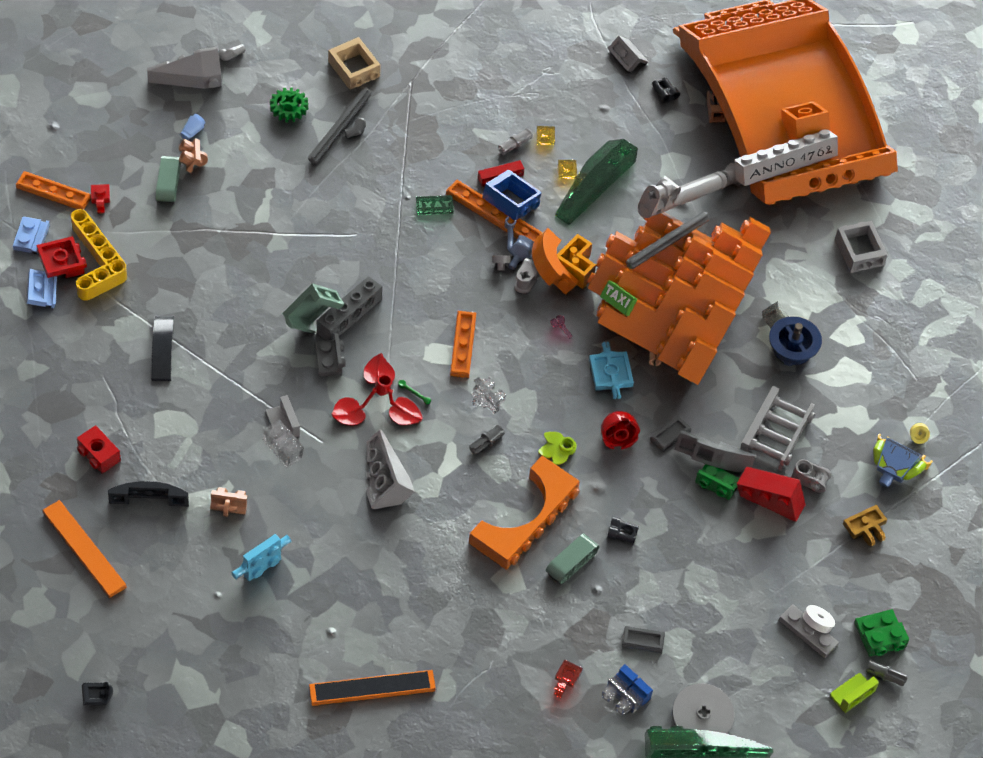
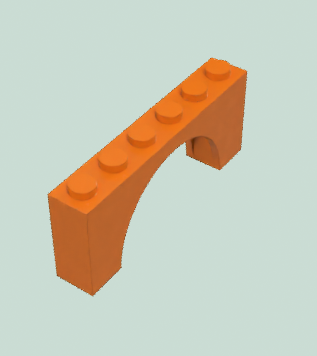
(507, 544)

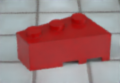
(772, 492)

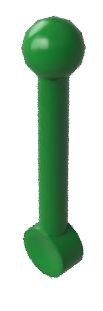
(402, 384)

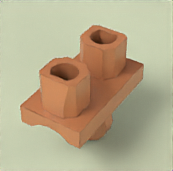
(191, 154)
(228, 502)

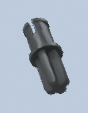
(486, 439)
(886, 673)

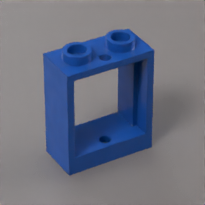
(509, 180)

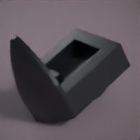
(96, 693)

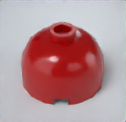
(619, 430)

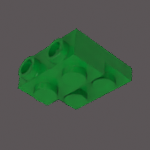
(881, 633)

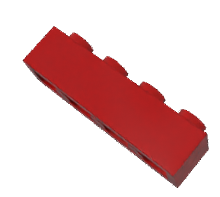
(487, 175)

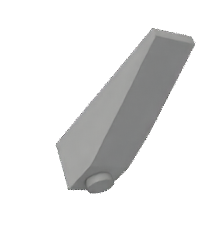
(194, 71)
(388, 478)

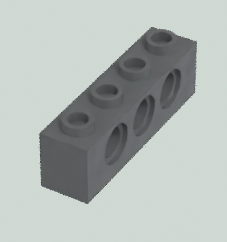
(355, 306)

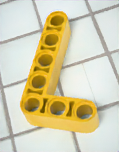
(112, 267)

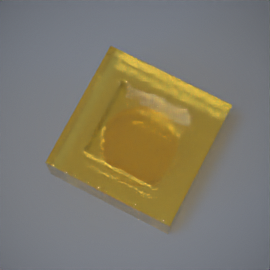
(546, 135)
(567, 169)

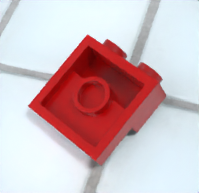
(61, 257)

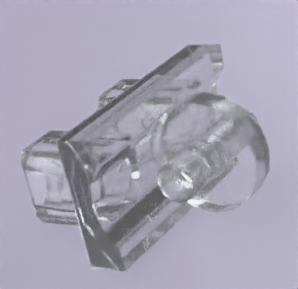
(485, 397)

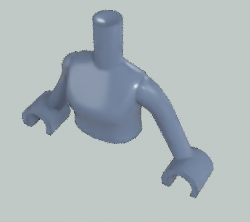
(520, 249)

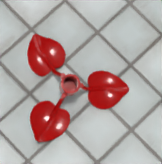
(382, 374)

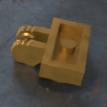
(866, 521)

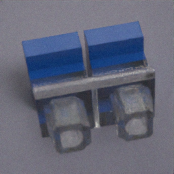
(628, 690)

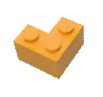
(576, 259)

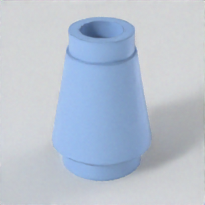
(192, 127)

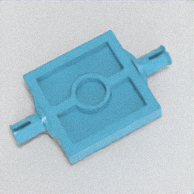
(611, 370)
(261, 557)

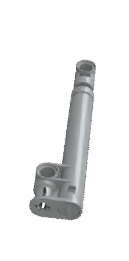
(670, 195)

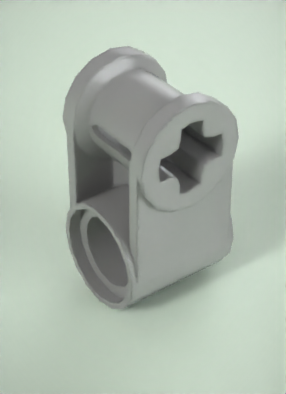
(526, 276)
(811, 475)

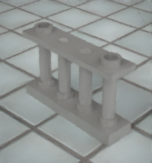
(765, 414)

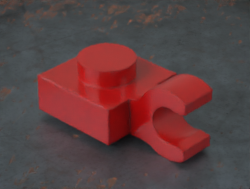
(100, 195)

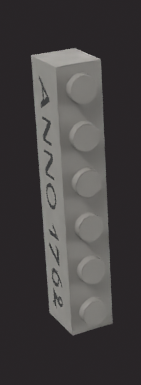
(786, 157)

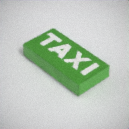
(618, 298)

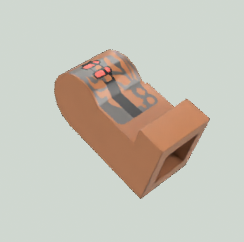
(714, 107)

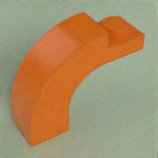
(547, 262)

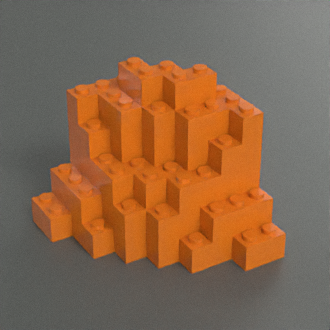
(683, 291)

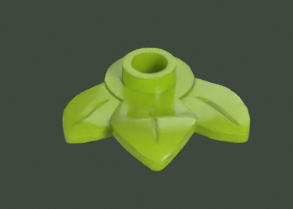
(556, 448)

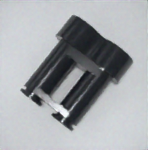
(665, 94)
(615, 527)

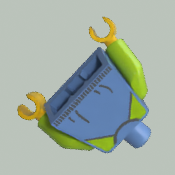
(897, 461)

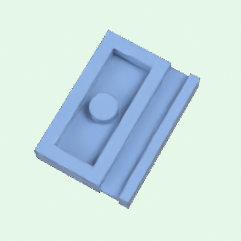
(30, 233)
(41, 289)

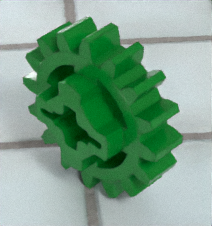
(289, 104)

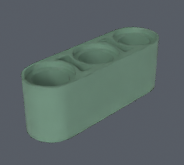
(168, 179)
(572, 558)

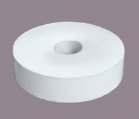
(818, 619)

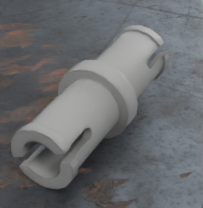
(515, 141)

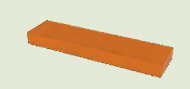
(53, 190)
(463, 344)

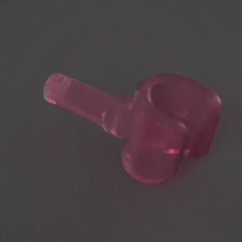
(561, 320)

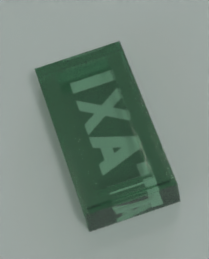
(434, 205)

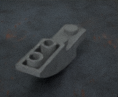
(714, 454)

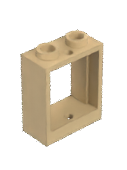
(348, 50)

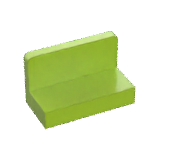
(854, 691)

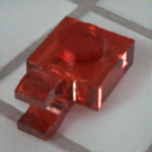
(566, 675)

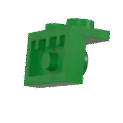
(717, 480)

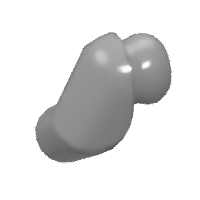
(226, 55)

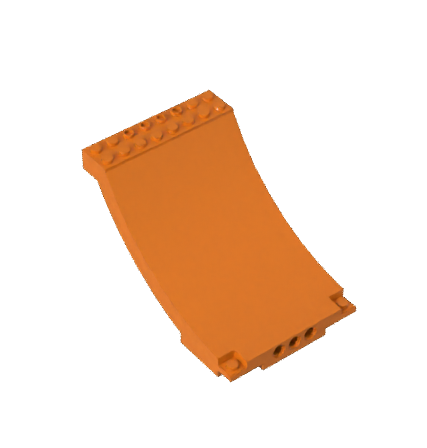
(786, 81)

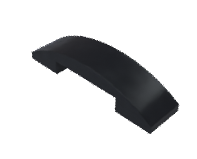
(162, 348)
(148, 489)

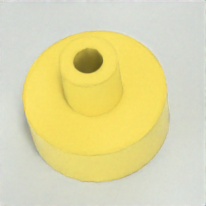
(919, 433)

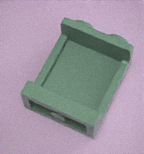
(310, 306)

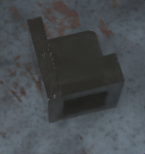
(773, 314)

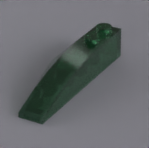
(596, 177)
(699, 744)

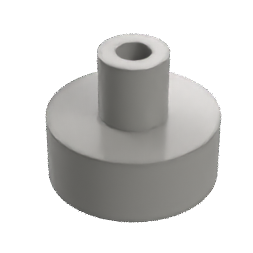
(500, 260)

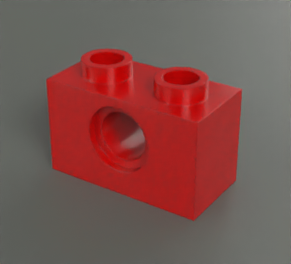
(94, 440)

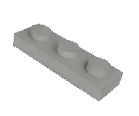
(820, 642)

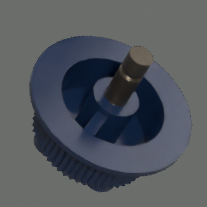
(795, 340)

